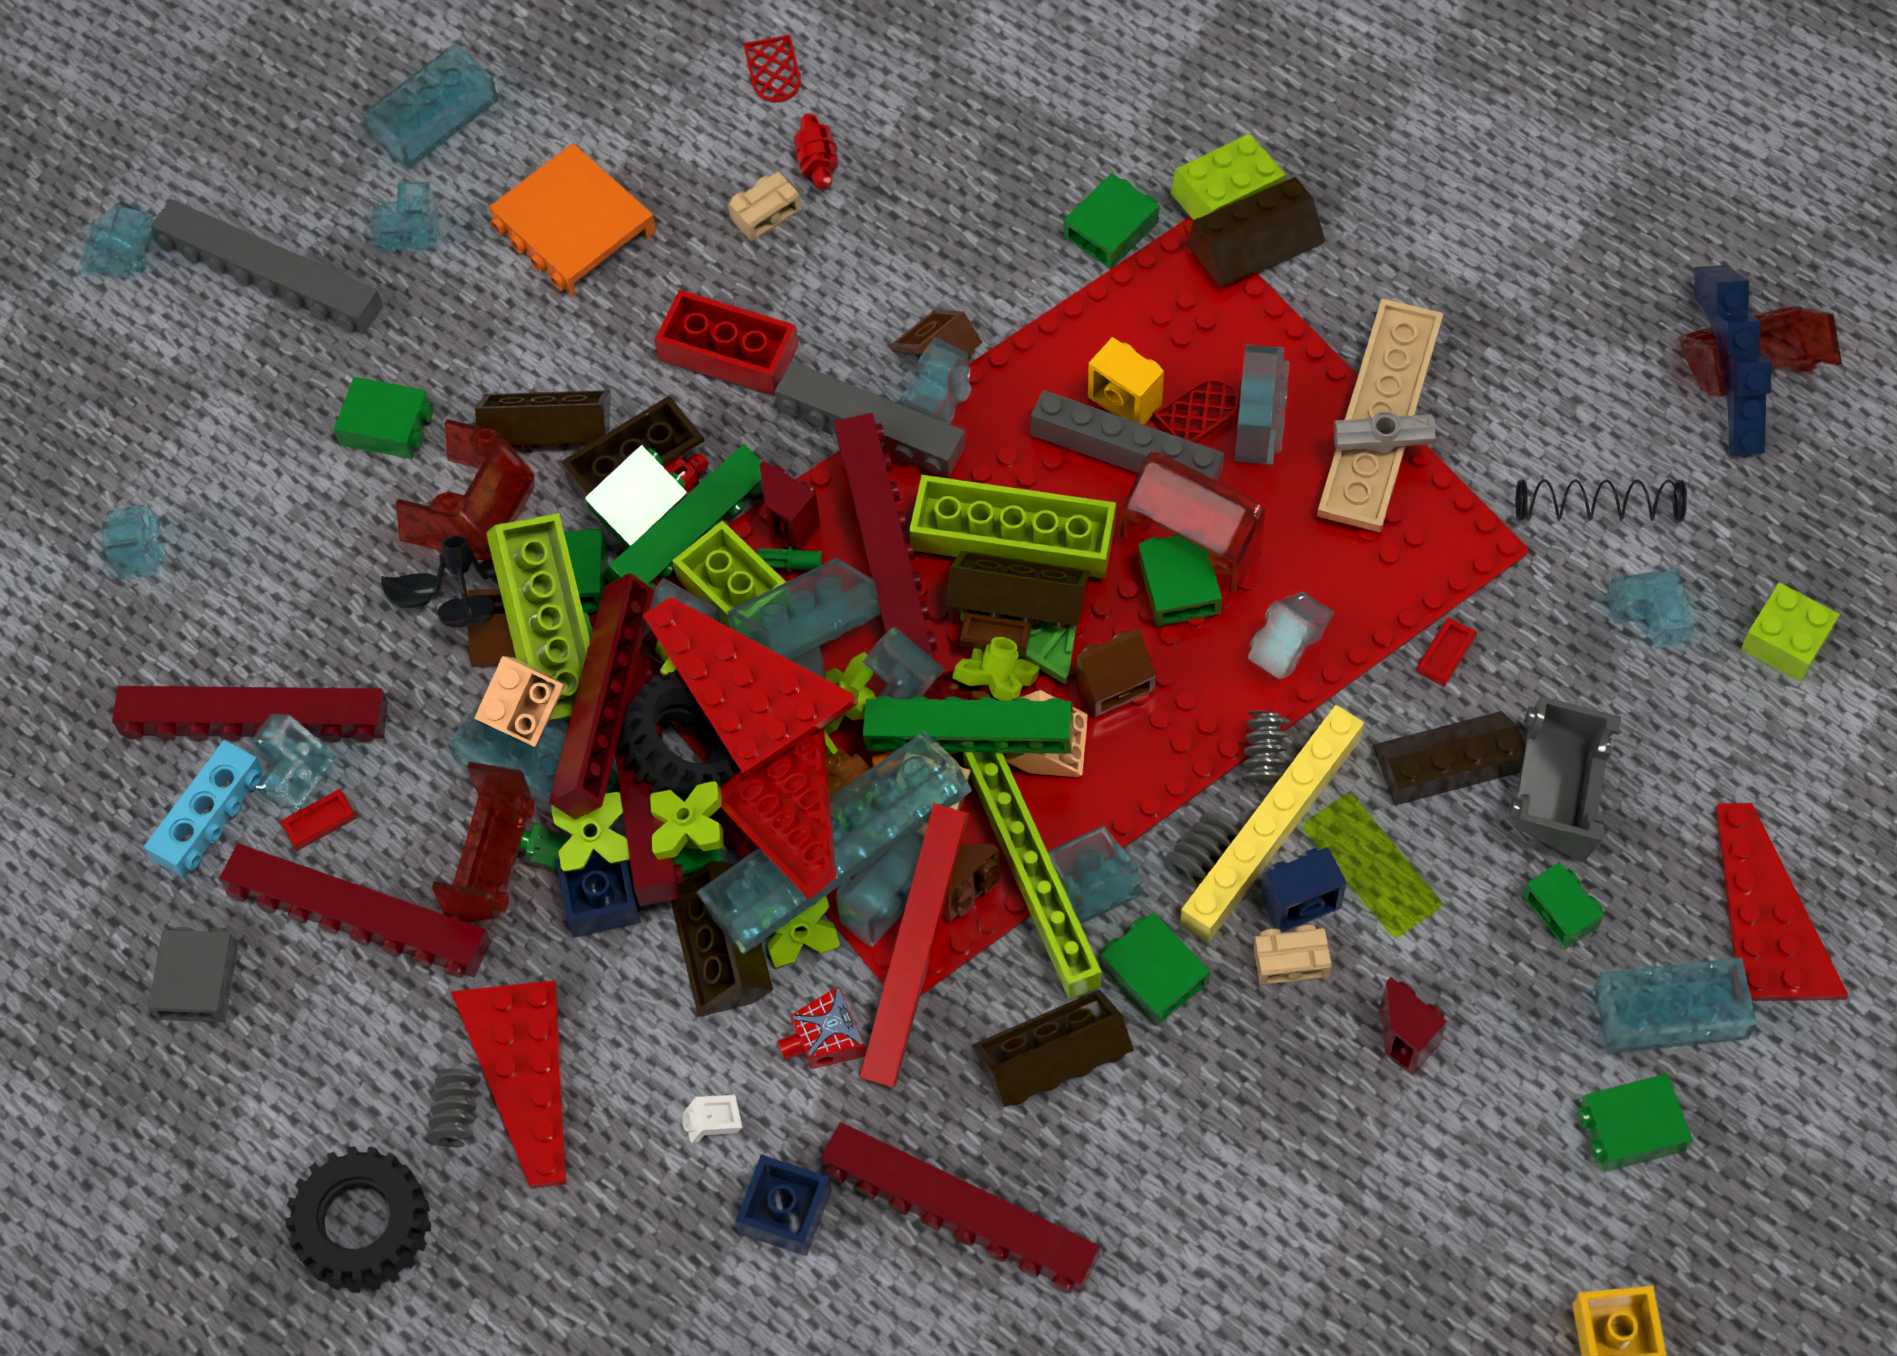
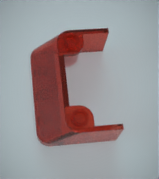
(1787, 338)
(491, 499)
(1198, 511)
(490, 845)

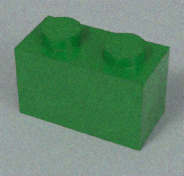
(1563, 904)

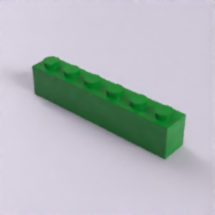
(691, 519)
(971, 724)

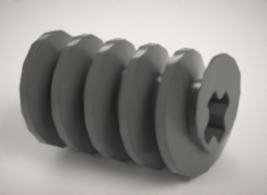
(1264, 747)
(1199, 846)
(450, 1107)

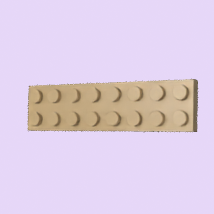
(1388, 381)

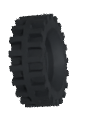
(651, 757)
(383, 1257)

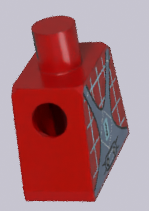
(824, 1032)

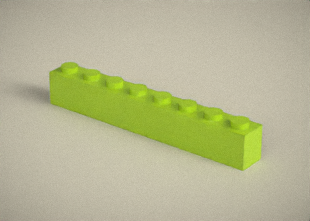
(1034, 873)

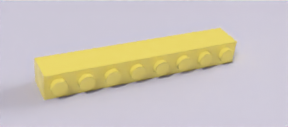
(1271, 824)

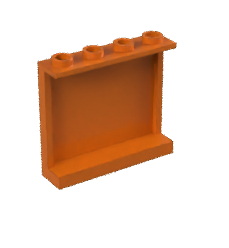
(569, 217)

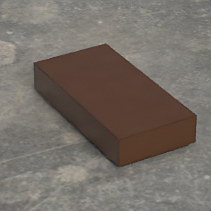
(981, 629)

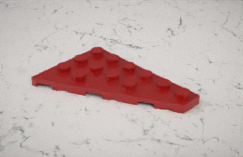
(746, 690)
(789, 813)

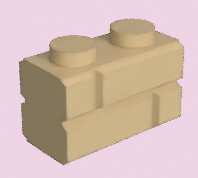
(764, 206)
(1292, 955)

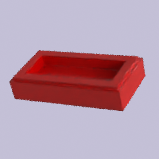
(1446, 652)
(318, 819)

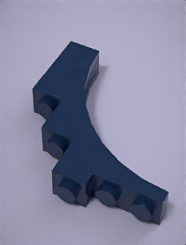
(1745, 370)

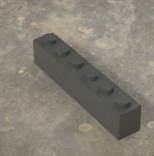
(907, 432)
(1115, 437)

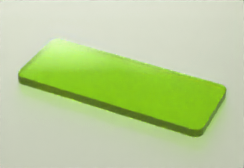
(1373, 865)

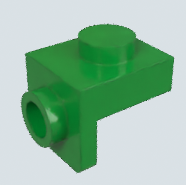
(542, 847)

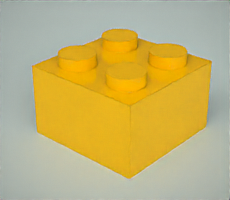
(1125, 382)
(1619, 1322)

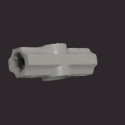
(1401, 429)

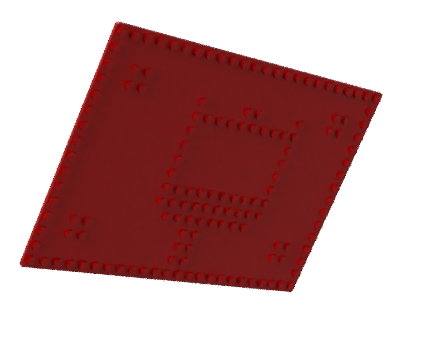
(1192, 729)

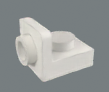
(711, 1117)

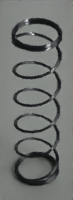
(1679, 499)

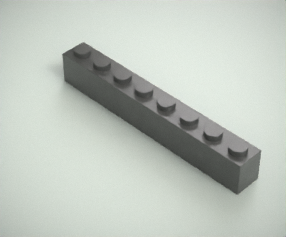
(266, 267)

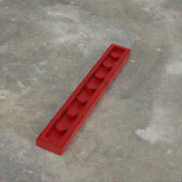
(914, 945)

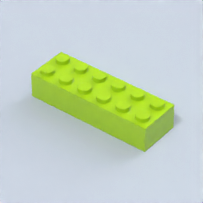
(1012, 524)
(542, 601)

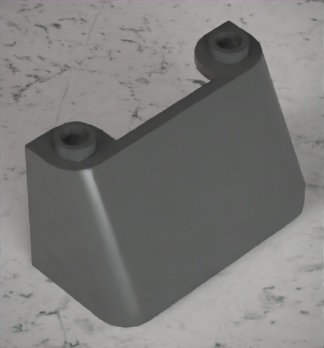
(1563, 775)

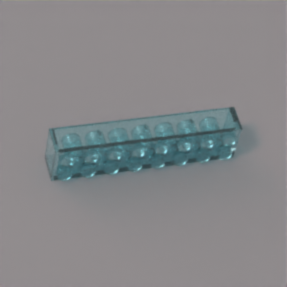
(866, 823)

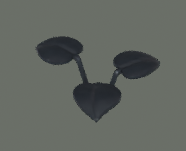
(416, 589)

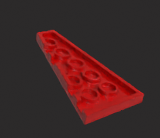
(1767, 916)
(519, 1053)

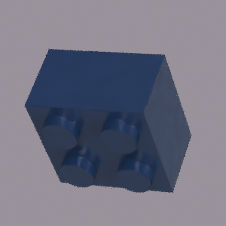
(1303, 889)
(598, 896)
(783, 1205)

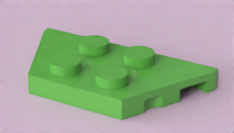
(1048, 647)

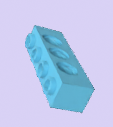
(205, 791)

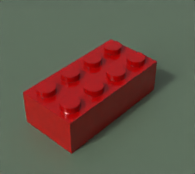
(726, 342)

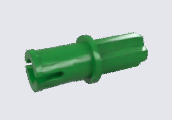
(791, 559)

